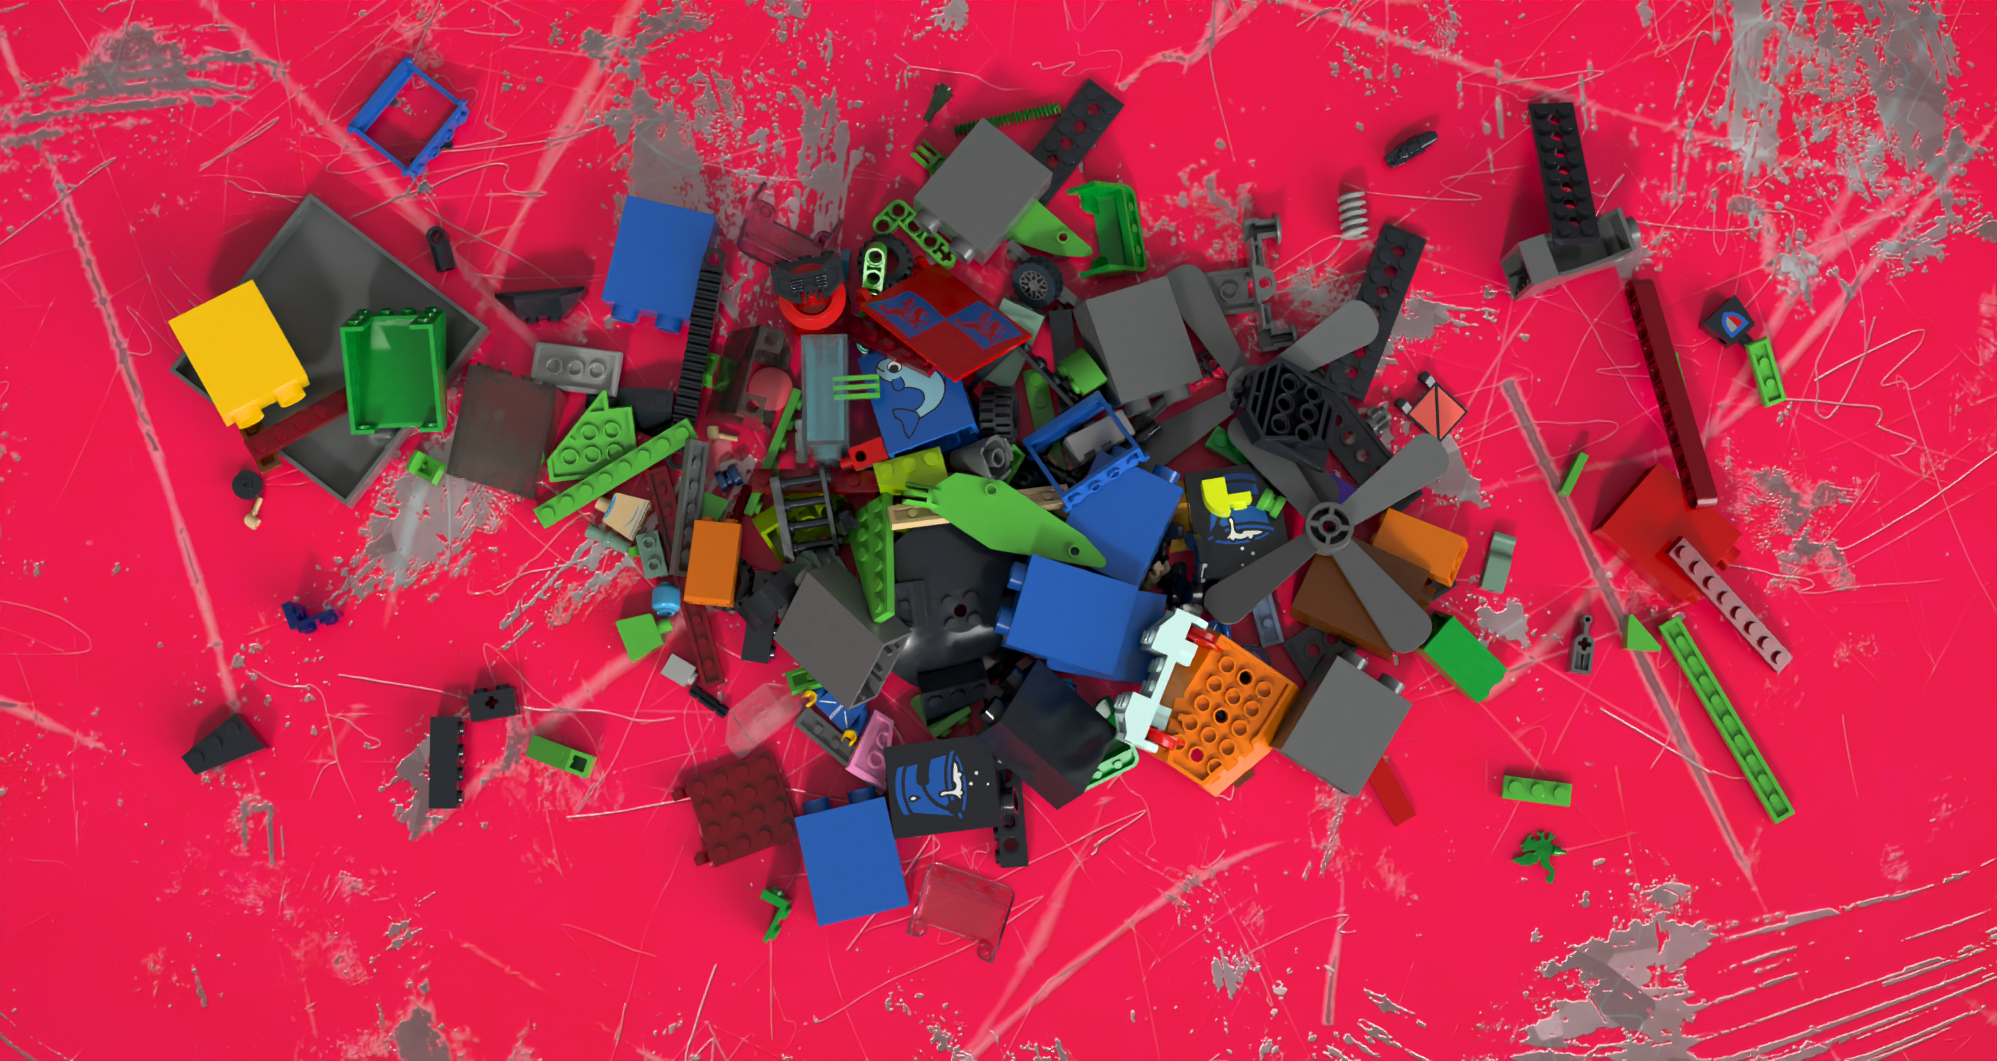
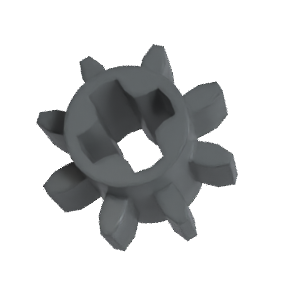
(1378, 418)

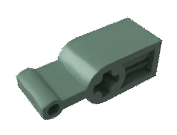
(1497, 563)

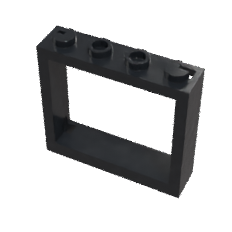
(1040, 366)

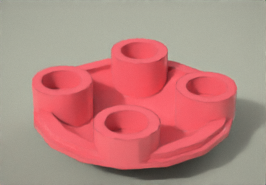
(773, 385)

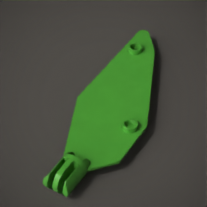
(1036, 230)
(1003, 519)

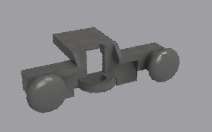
(1232, 289)

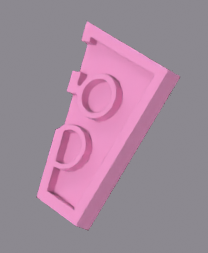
(868, 755)

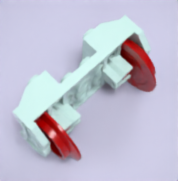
(1172, 641)

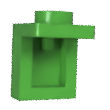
(425, 467)

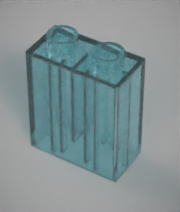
(825, 402)

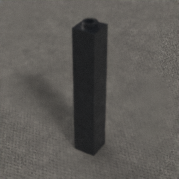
(1062, 346)

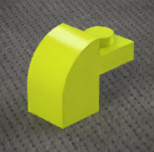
(1219, 501)

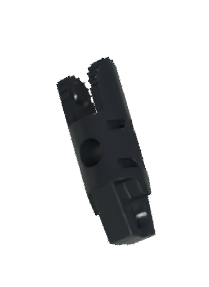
(1410, 149)
(845, 516)

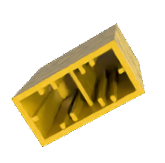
(241, 355)

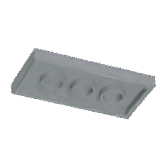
(577, 368)

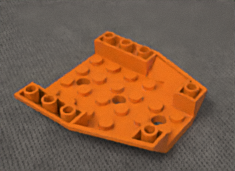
(1251, 710)

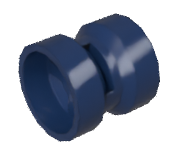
(728, 478)

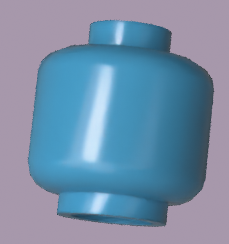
(666, 599)

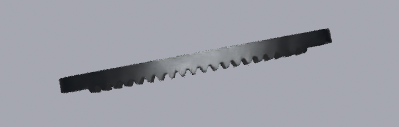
(698, 343)

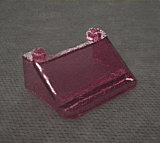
(963, 906)

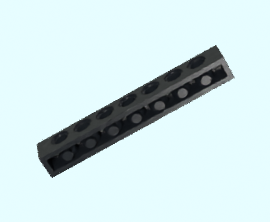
(1018, 856)

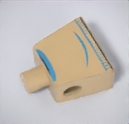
(625, 513)

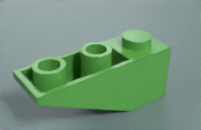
(561, 756)

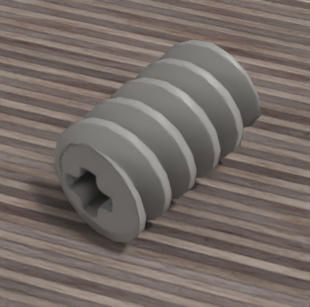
(1351, 215)

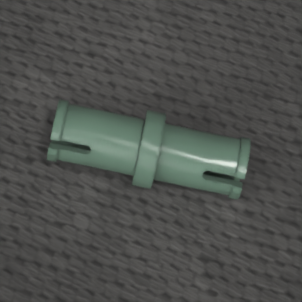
(607, 538)

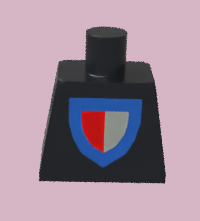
(1729, 324)

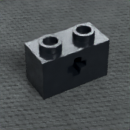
(507, 703)

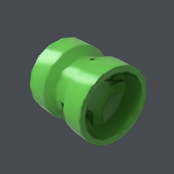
(1271, 503)

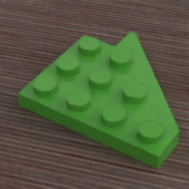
(594, 441)

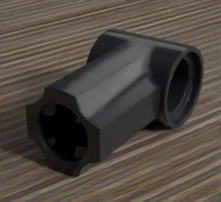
(441, 251)

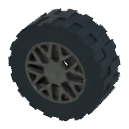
(1037, 281)

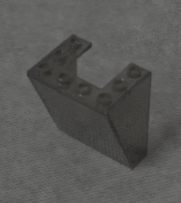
(728, 395)
(505, 430)

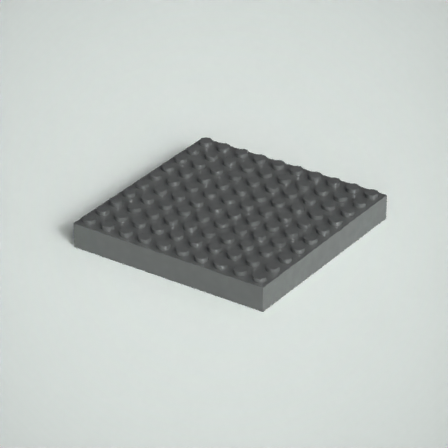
(312, 283)

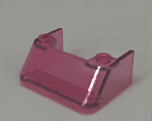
(771, 241)

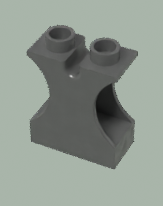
(1539, 265)

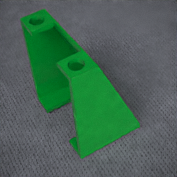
(395, 369)

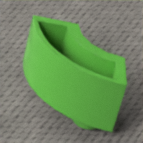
(1081, 372)

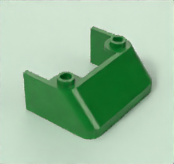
(1116, 227)

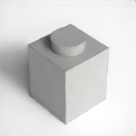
(680, 671)

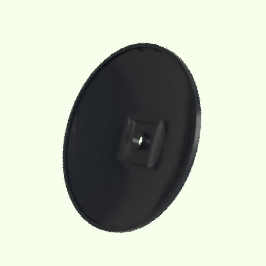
(955, 573)

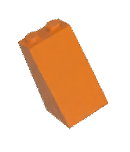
(1421, 544)
(713, 562)

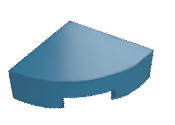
(845, 260)

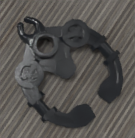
(1175, 583)

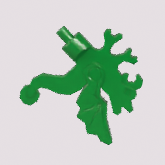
(1543, 851)

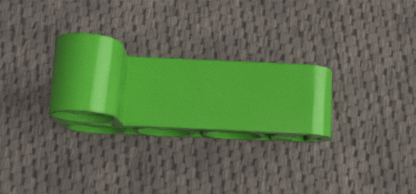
(917, 237)

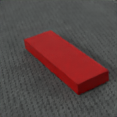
(1390, 793)

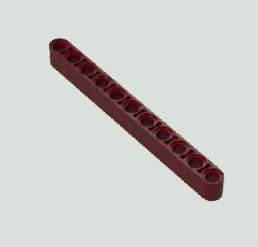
(1671, 394)

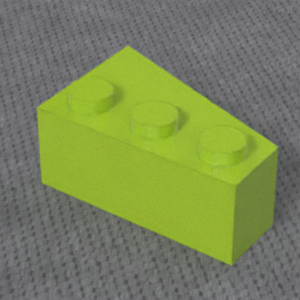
(920, 467)

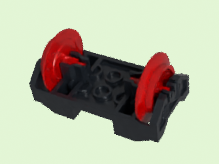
(811, 292)

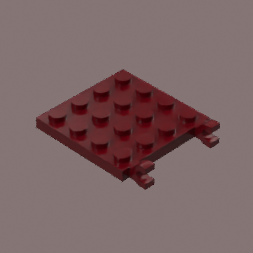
(740, 809)

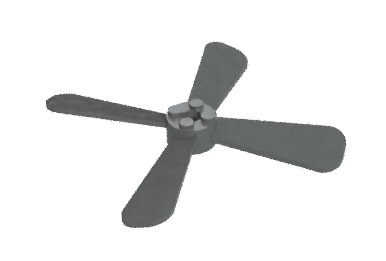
(1336, 336)
(1390, 608)

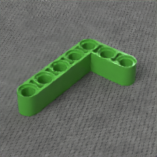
(875, 287)

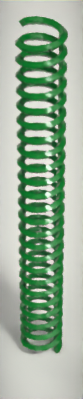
(1000, 118)

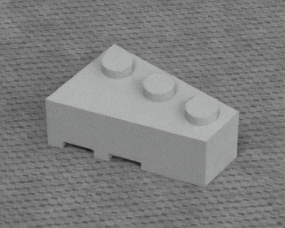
(1095, 436)

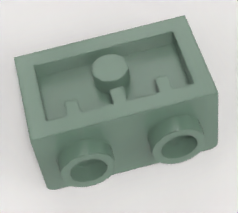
(652, 554)

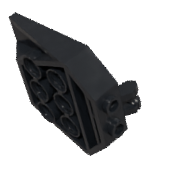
(1259, 412)

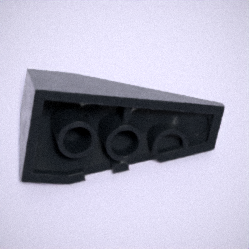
(651, 407)

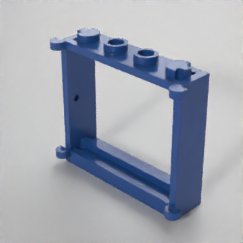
(383, 98)
(1065, 424)

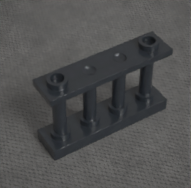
(784, 505)

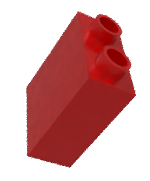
(1651, 519)

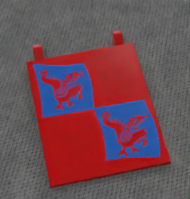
(943, 320)

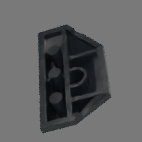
(543, 304)

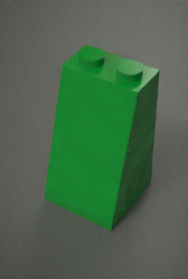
(1461, 657)

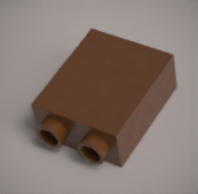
(1333, 607)

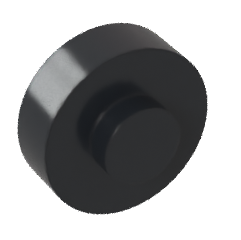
(248, 485)

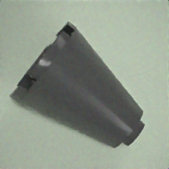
(983, 458)

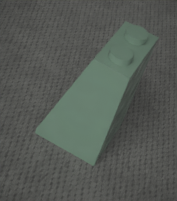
(1032, 321)

